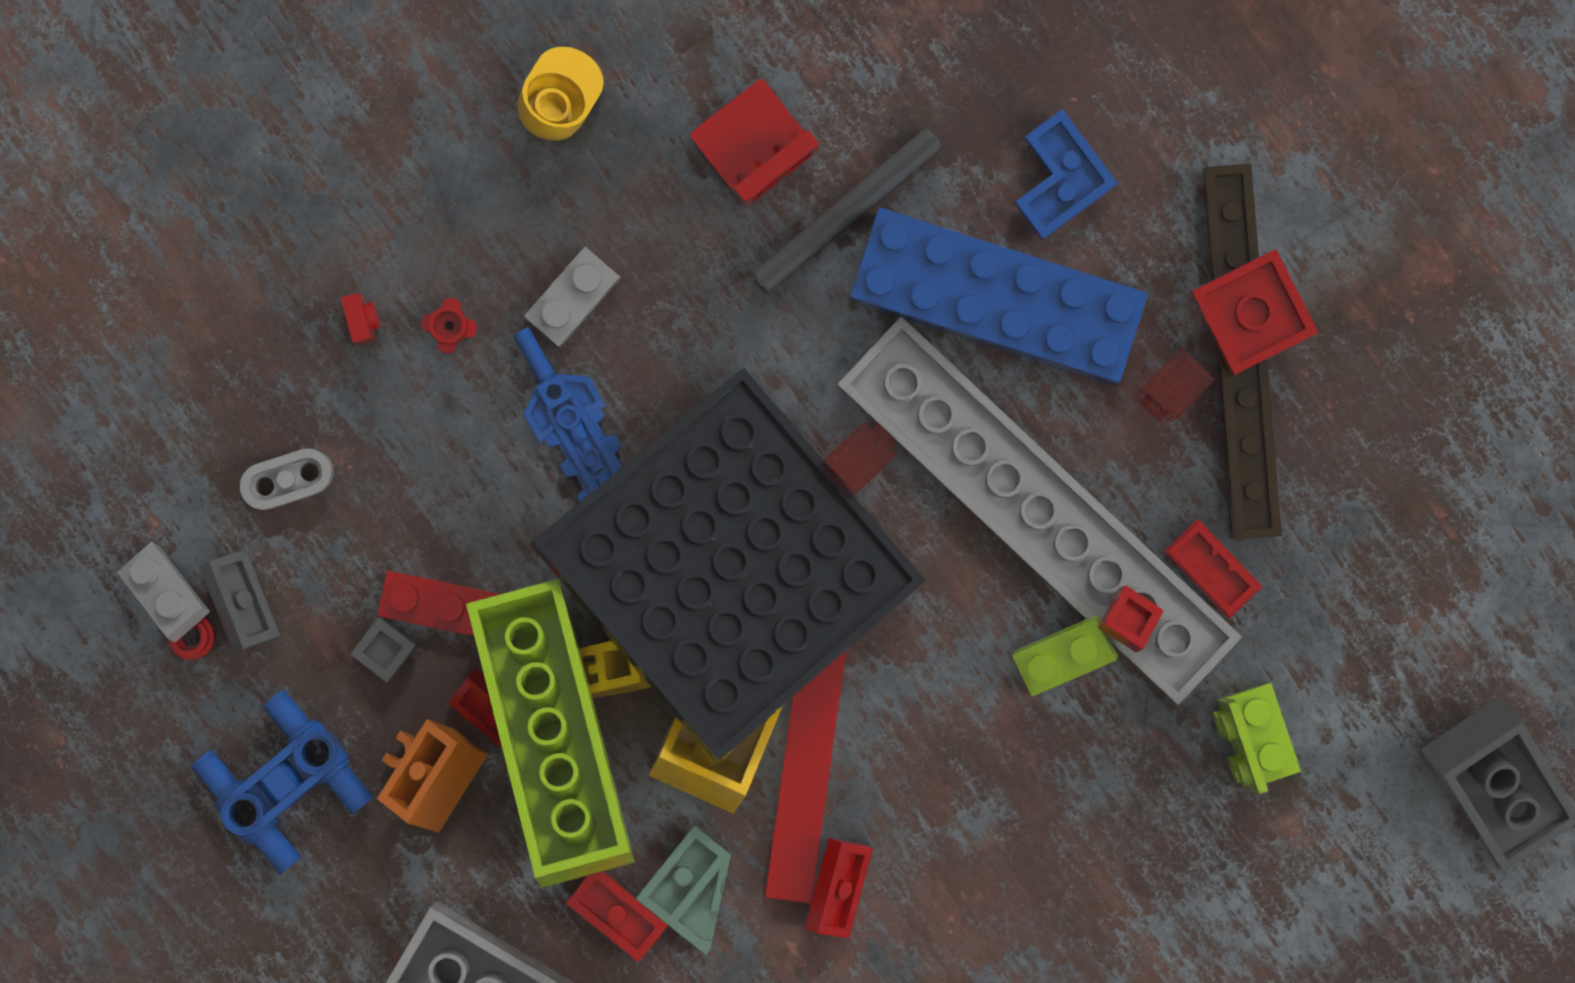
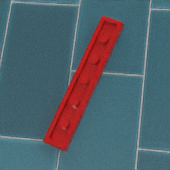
(804, 786)

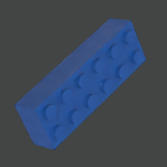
(998, 297)

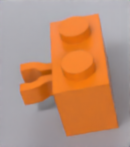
(430, 774)

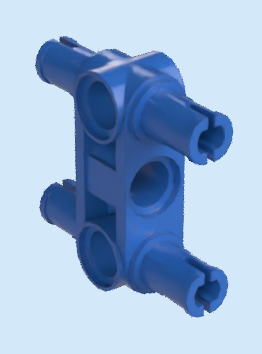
(281, 782)

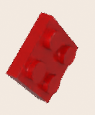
(1254, 312)

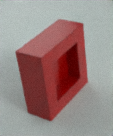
(361, 318)
(1130, 618)

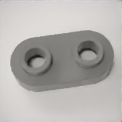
(288, 479)

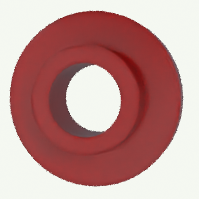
(203, 647)

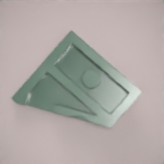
(690, 888)

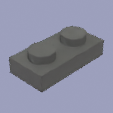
(239, 600)

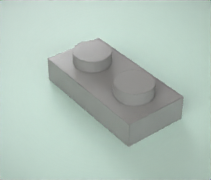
(572, 297)
(163, 592)

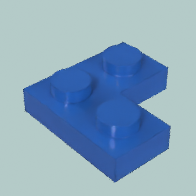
(1075, 178)

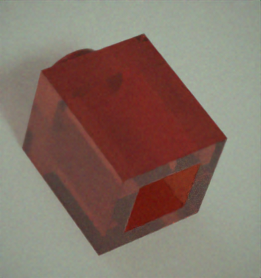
(1174, 386)
(862, 456)

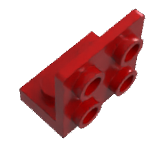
(754, 142)

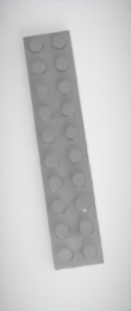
(1033, 503)

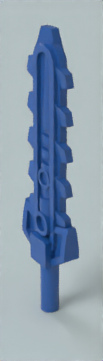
(567, 414)

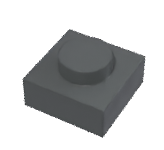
(383, 649)

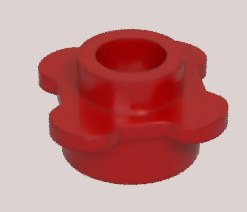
(436, 322)

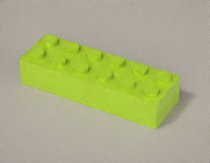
(550, 733)

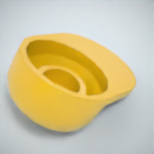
(559, 93)

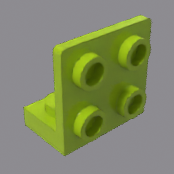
(1257, 737)

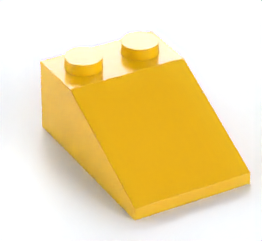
(689, 768)

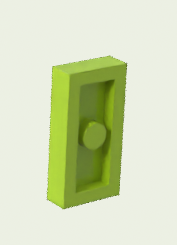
(1064, 655)

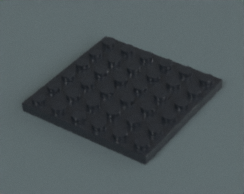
(728, 564)

